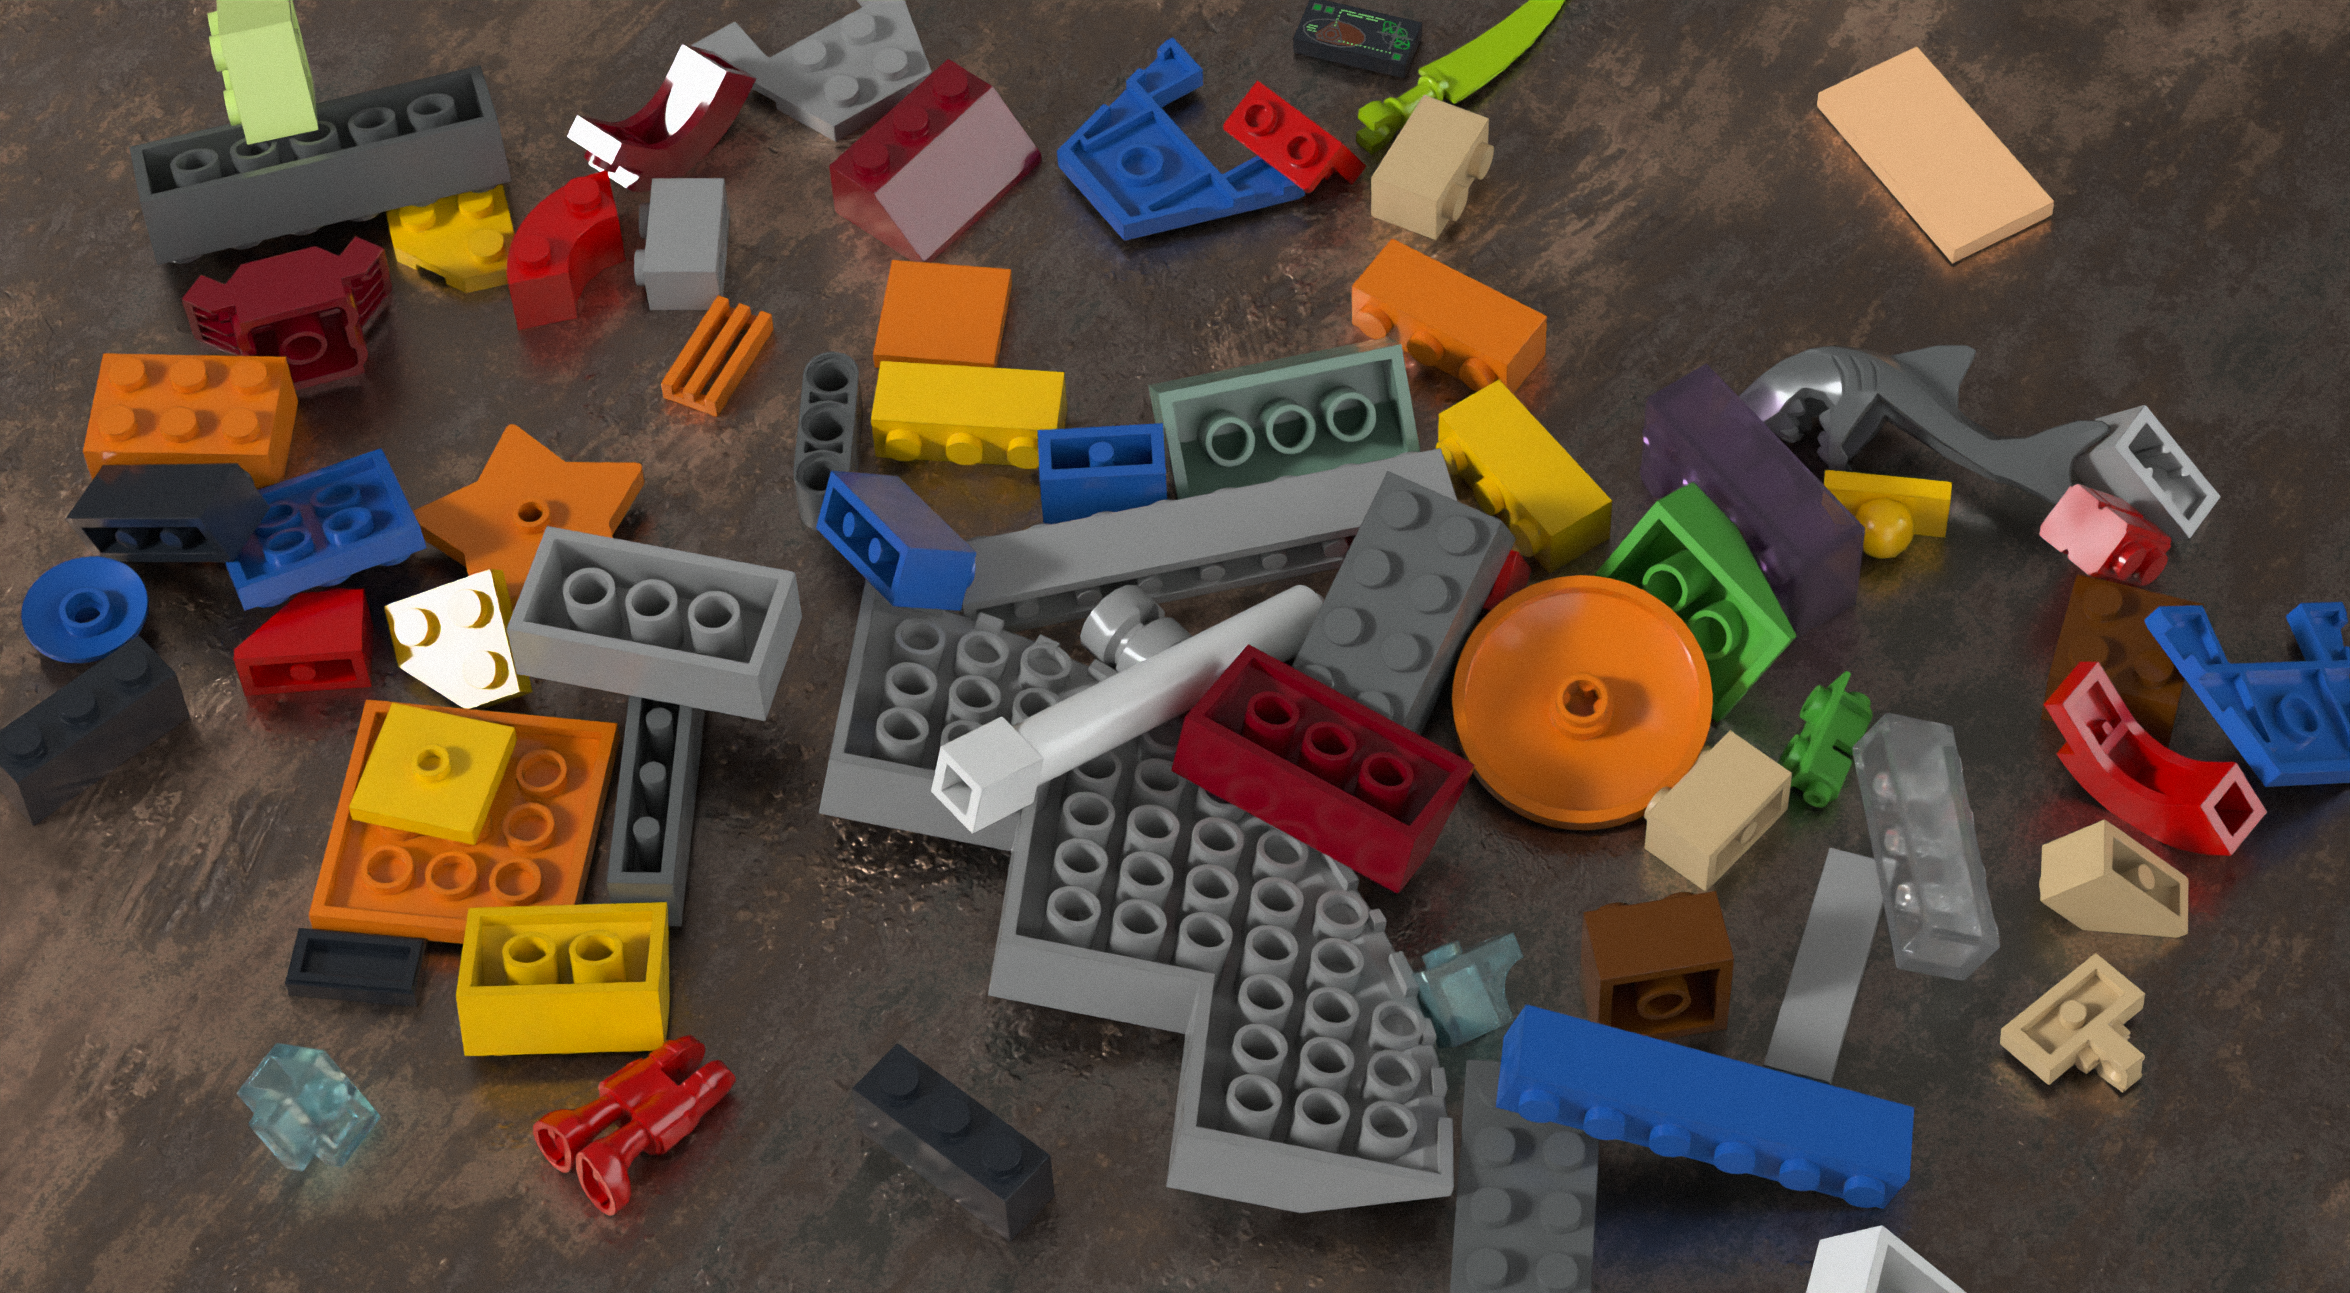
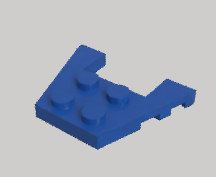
(1147, 170)
(2279, 715)

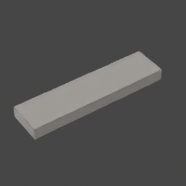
(1827, 969)

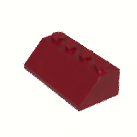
(1321, 767)

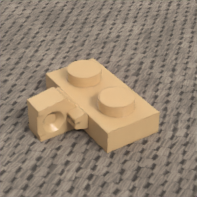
(2081, 1026)

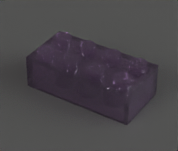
(1784, 513)

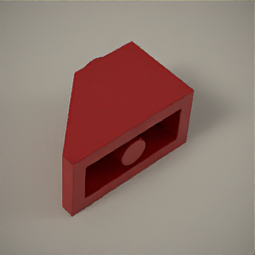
(310, 646)

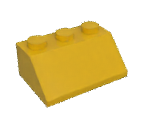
(564, 979)

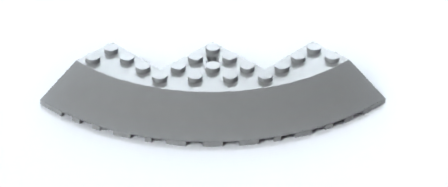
(1167, 913)

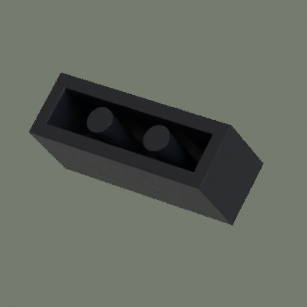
(168, 512)
(88, 729)
(953, 1142)

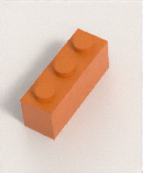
(1448, 319)

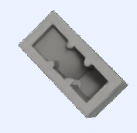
(2148, 472)

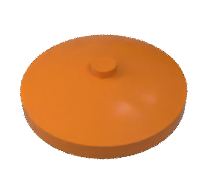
(1581, 701)

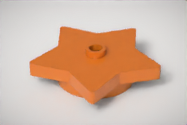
(520, 494)

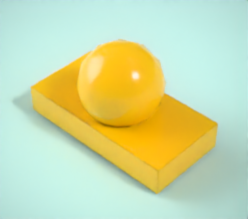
(1892, 508)

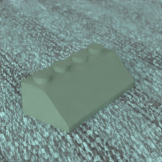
(1285, 417)

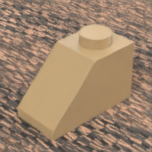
(2113, 884)

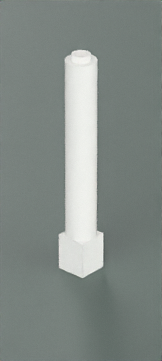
(1002, 765)

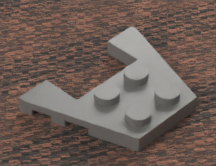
(840, 72)

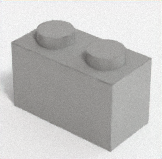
(684, 243)

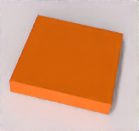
(943, 314)

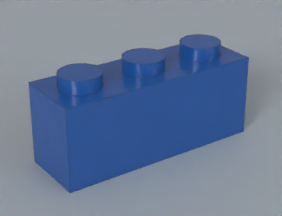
(896, 541)

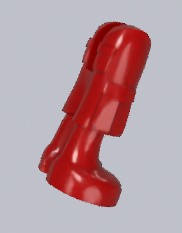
(647, 1109)

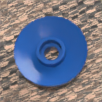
(83, 591)

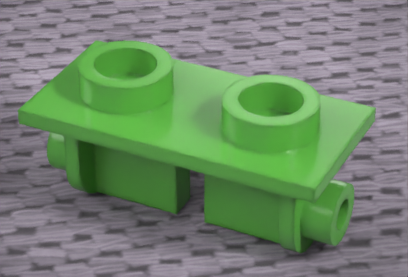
(1831, 720)

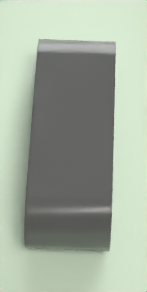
(827, 429)

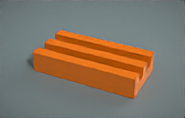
(720, 312)

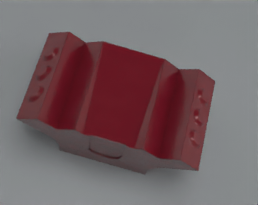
(296, 308)

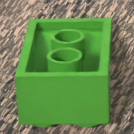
(1707, 575)

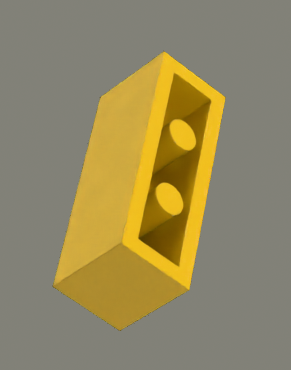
(965, 413)
(1524, 477)

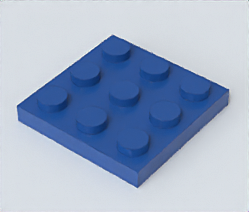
(326, 530)

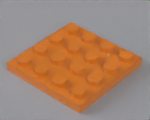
(528, 852)

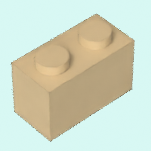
(1431, 168)
(1716, 810)

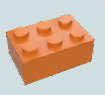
(193, 413)

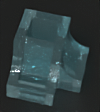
(1467, 988)
(306, 1107)

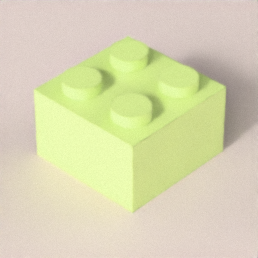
(263, 68)

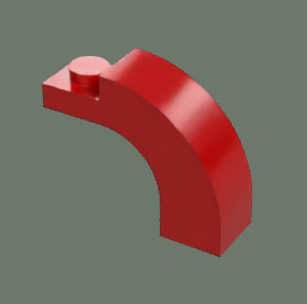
(2139, 780)

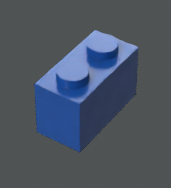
(1100, 470)

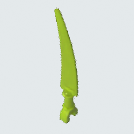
(1459, 72)

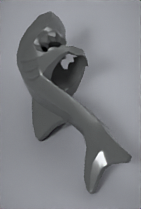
(1919, 393)

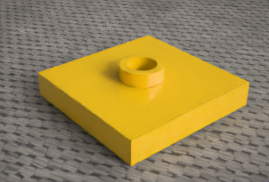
(433, 773)

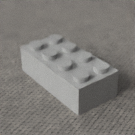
(655, 623)

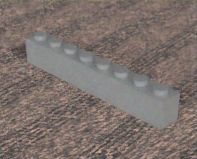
(1185, 543)

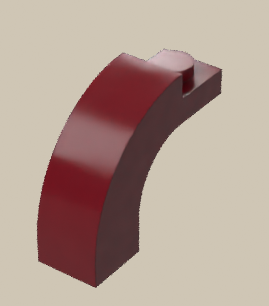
(674, 127)

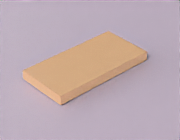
(1935, 154)

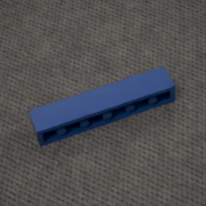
(1705, 1107)

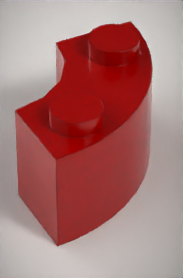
(562, 249)

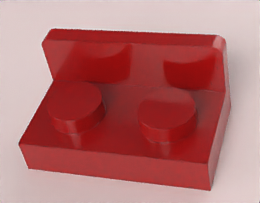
(1290, 140)

